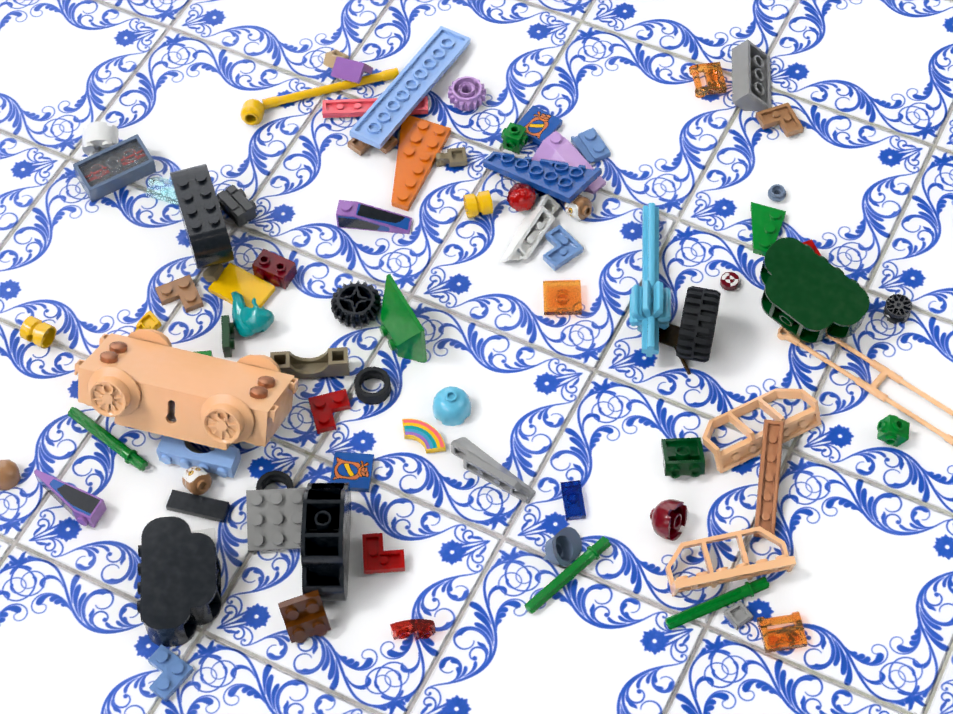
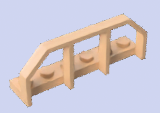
(752, 444)
(726, 575)

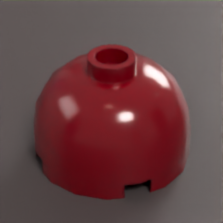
(668, 518)

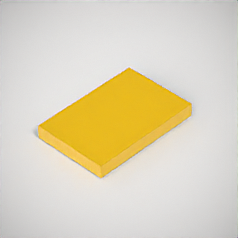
(248, 285)

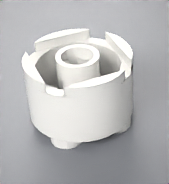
(98, 137)

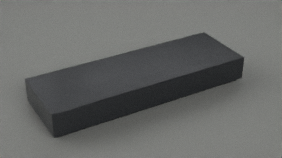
(197, 506)

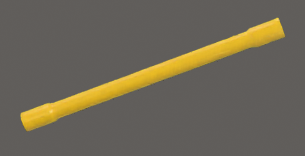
(330, 88)

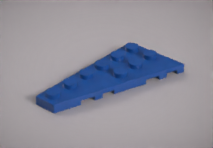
(545, 175)

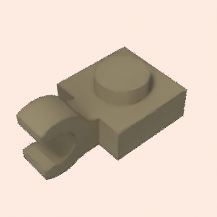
(454, 157)

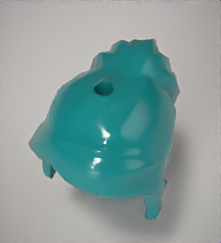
(249, 320)

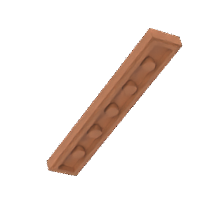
(769, 476)

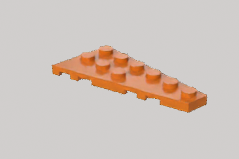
(415, 158)

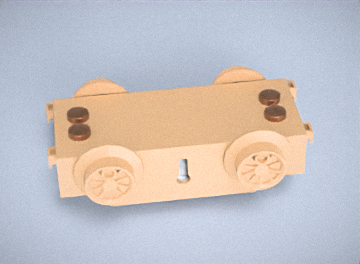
(185, 392)

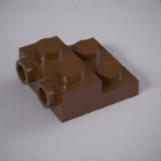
(304, 617)

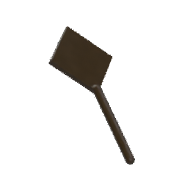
(670, 337)

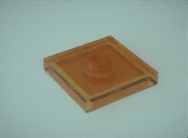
(562, 297)

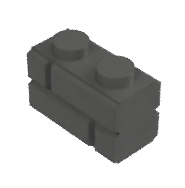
(236, 205)

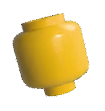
(252, 112)

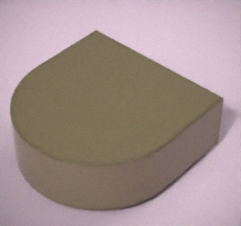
(213, 273)

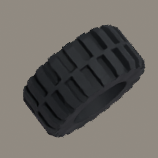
(698, 324)

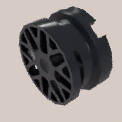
(897, 308)

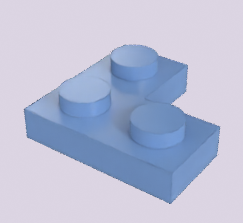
(564, 248)
(173, 672)

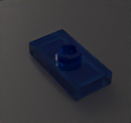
(573, 500)

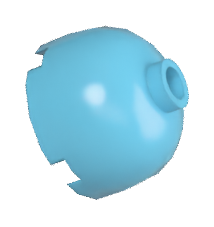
(451, 406)

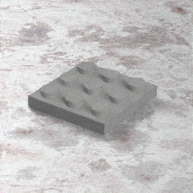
(274, 519)

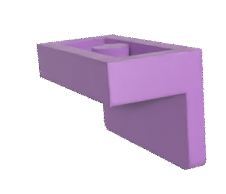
(350, 69)

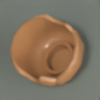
(8, 474)

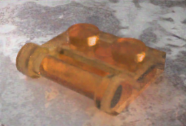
(713, 77)
(784, 637)

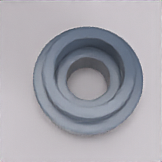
(777, 193)

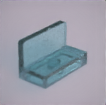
(161, 189)

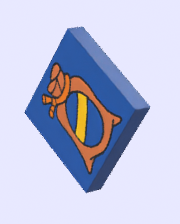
(539, 124)
(353, 469)

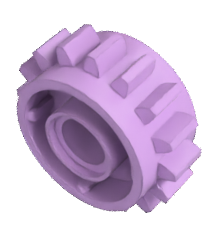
(466, 93)

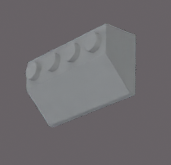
(751, 77)

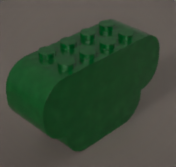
(809, 293)

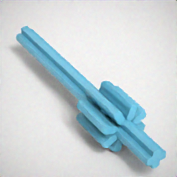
(650, 302)

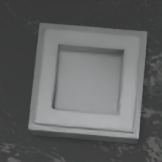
(738, 615)

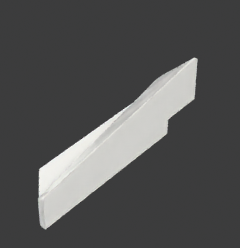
(531, 229)

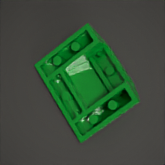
(401, 325)

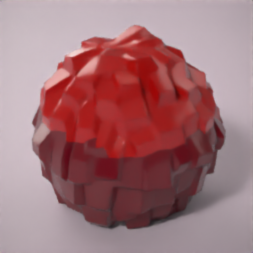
(521, 197)

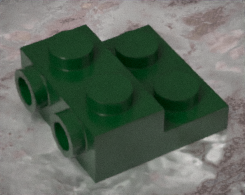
(683, 457)

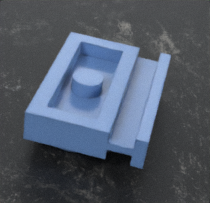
(591, 146)

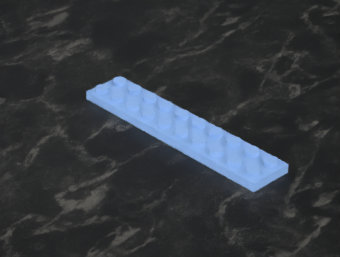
(409, 87)

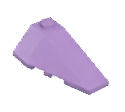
(559, 149)

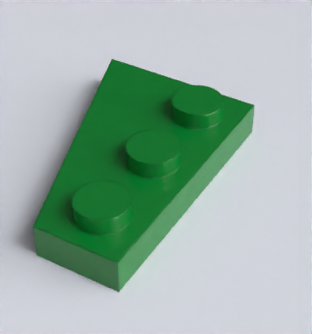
(766, 226)

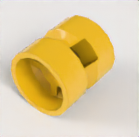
(480, 203)
(37, 332)

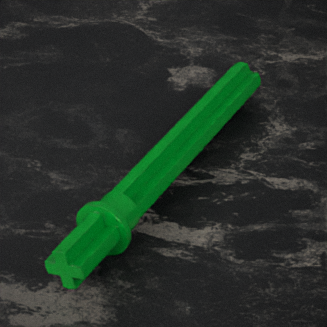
(125, 452)
(567, 575)
(718, 602)

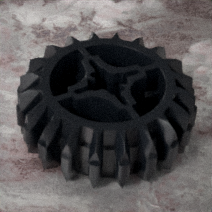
(346, 298)

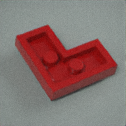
(323, 407)
(378, 560)

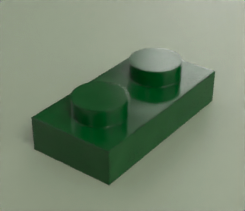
(228, 342)

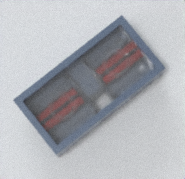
(114, 168)

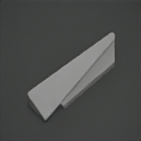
(487, 468)

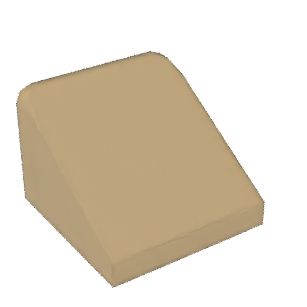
(330, 57)

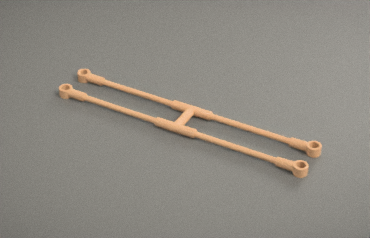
(872, 388)

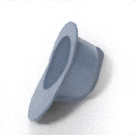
(563, 547)

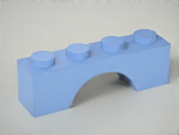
(217, 461)

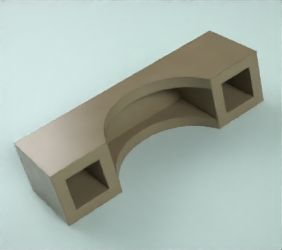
(330, 364)

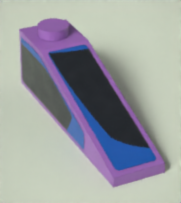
(367, 217)
(82, 505)

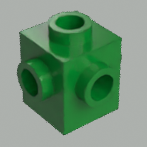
(514, 137)
(893, 430)

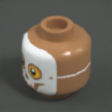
(579, 208)
(196, 480)

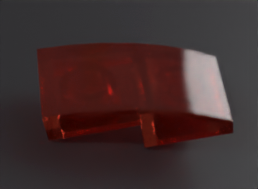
(420, 627)

